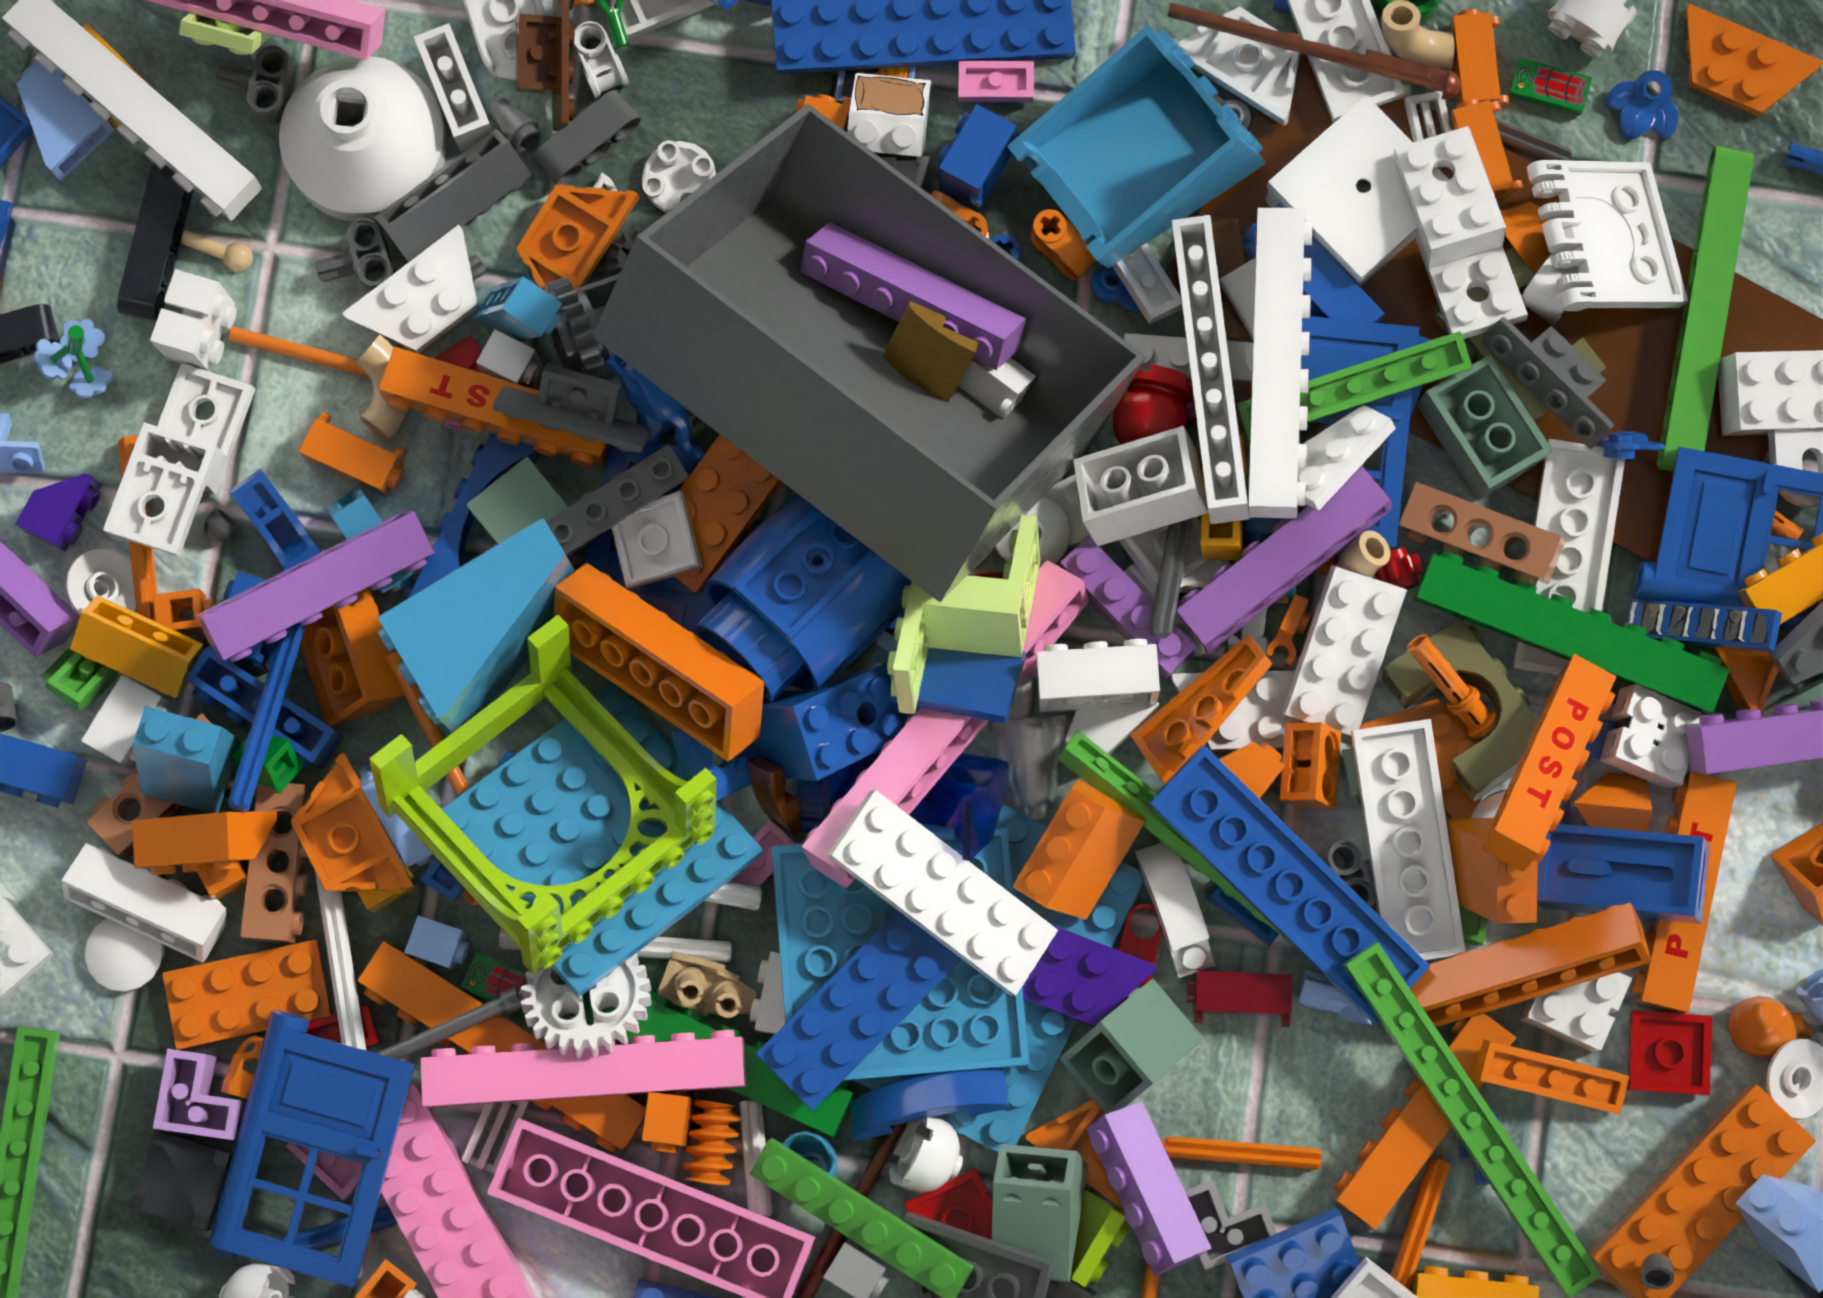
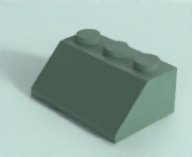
(1484, 427)

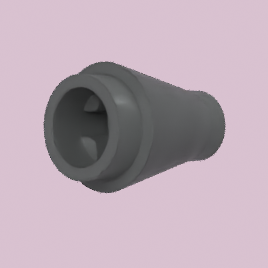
(515, 126)

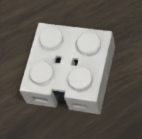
(1649, 737)

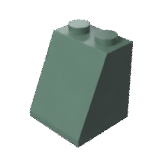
(516, 502)
(1131, 1048)

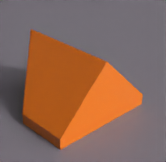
(1526, 234)
(1749, 675)
(1617, 803)

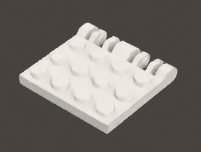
(1614, 232)

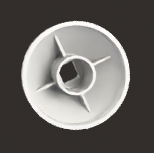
(367, 165)

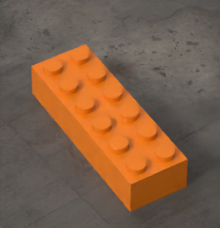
(660, 662)
(1695, 1198)

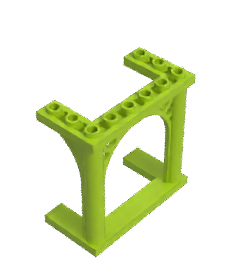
(541, 930)

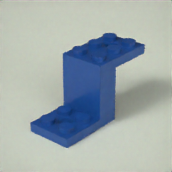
(807, 732)

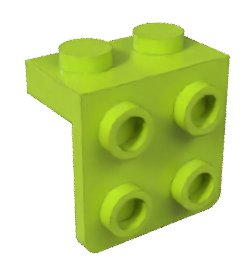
(1098, 1230)

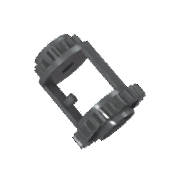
(577, 325)

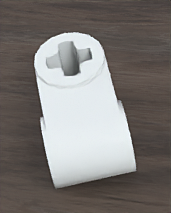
(600, 65)

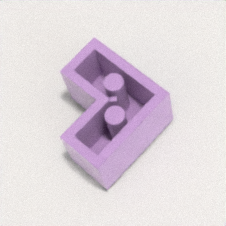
(186, 1101)

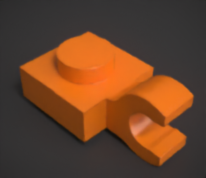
(1294, 621)

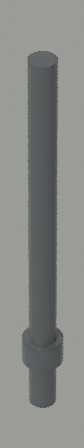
(509, 1001)

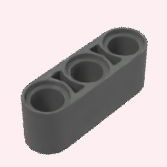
(587, 138)

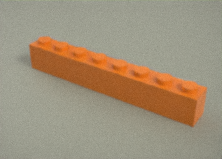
(434, 1000)

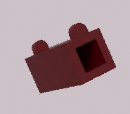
(1240, 994)

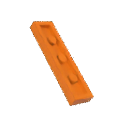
(1551, 1076)

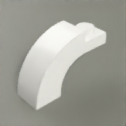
(1176, 908)

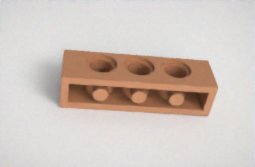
(1429, 504)
(110, 818)
(262, 881)

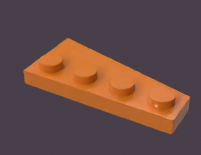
(1200, 708)

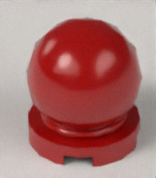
(1152, 404)

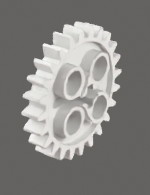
(548, 1002)

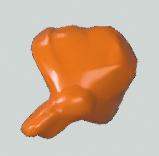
(1764, 1025)

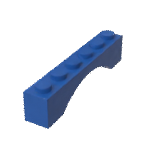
(489, 465)

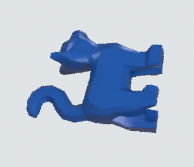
(655, 408)

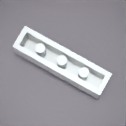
(144, 902)

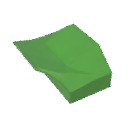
(78, 679)

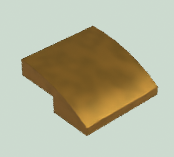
(929, 352)

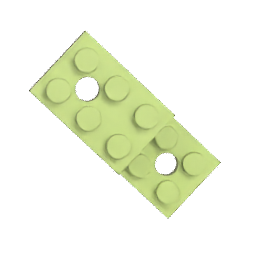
(974, 617)

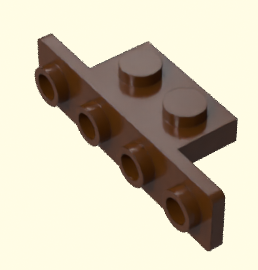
(544, 58)

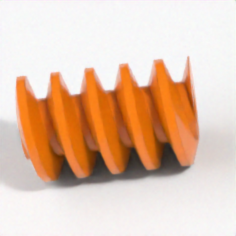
(711, 1142)

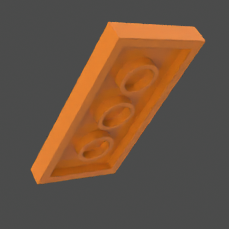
(723, 502)
(238, 993)

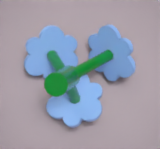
(78, 342)

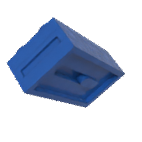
(1609, 867)

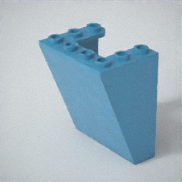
(1137, 147)
(472, 626)

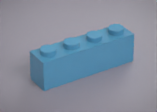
(519, 310)

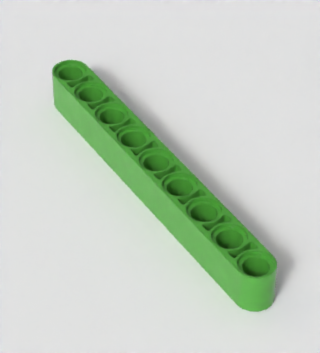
(1708, 305)

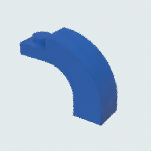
(274, 520)

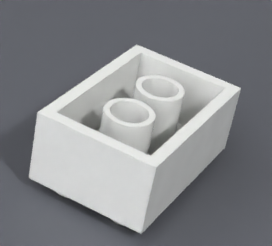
(1140, 486)
(1097, 676)

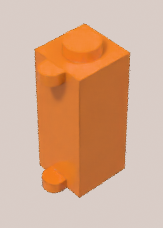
(1476, 57)
(1488, 142)
(353, 457)

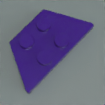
(1083, 978)

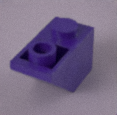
(58, 510)

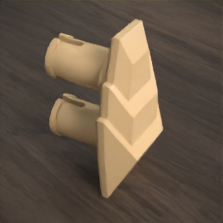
(705, 987)

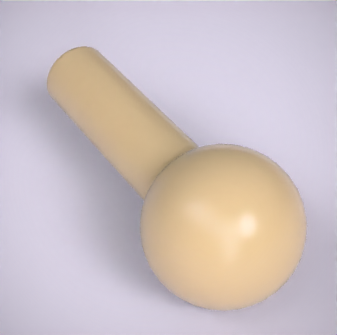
(235, 256)

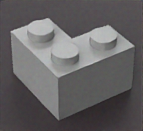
(1225, 1232)
(858, 1271)

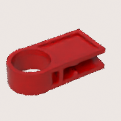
(1141, 948)

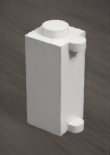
(997, 389)

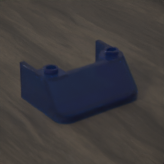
(963, 798)

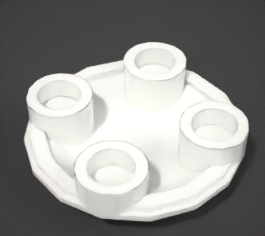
(675, 173)
(121, 956)

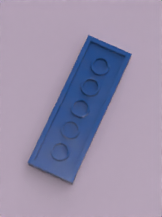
(857, 1009)

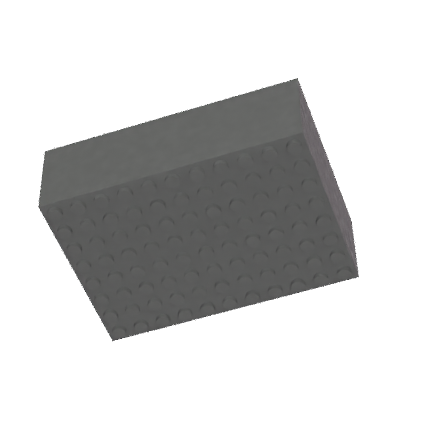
(799, 371)

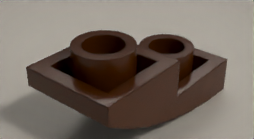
(769, 789)

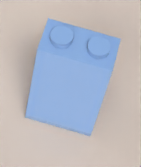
(1787, 1224)

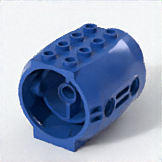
(800, 600)

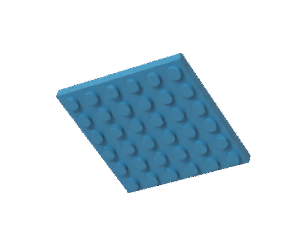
(565, 814)
(954, 1028)

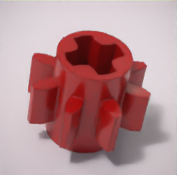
(1401, 569)

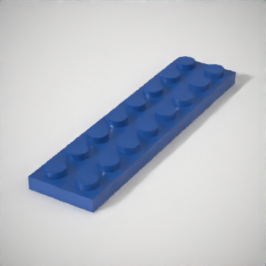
(916, 33)
(1278, 873)

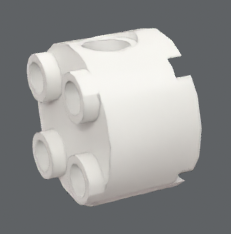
(1591, 22)

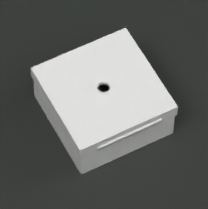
(1352, 190)

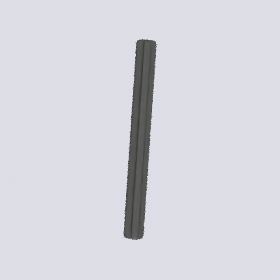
(1172, 567)

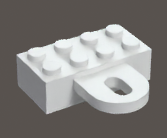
(1778, 398)

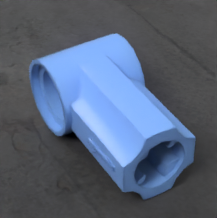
(1321, 994)

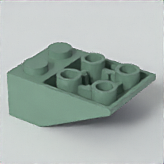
(1039, 1203)

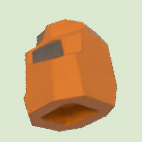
(243, 1067)

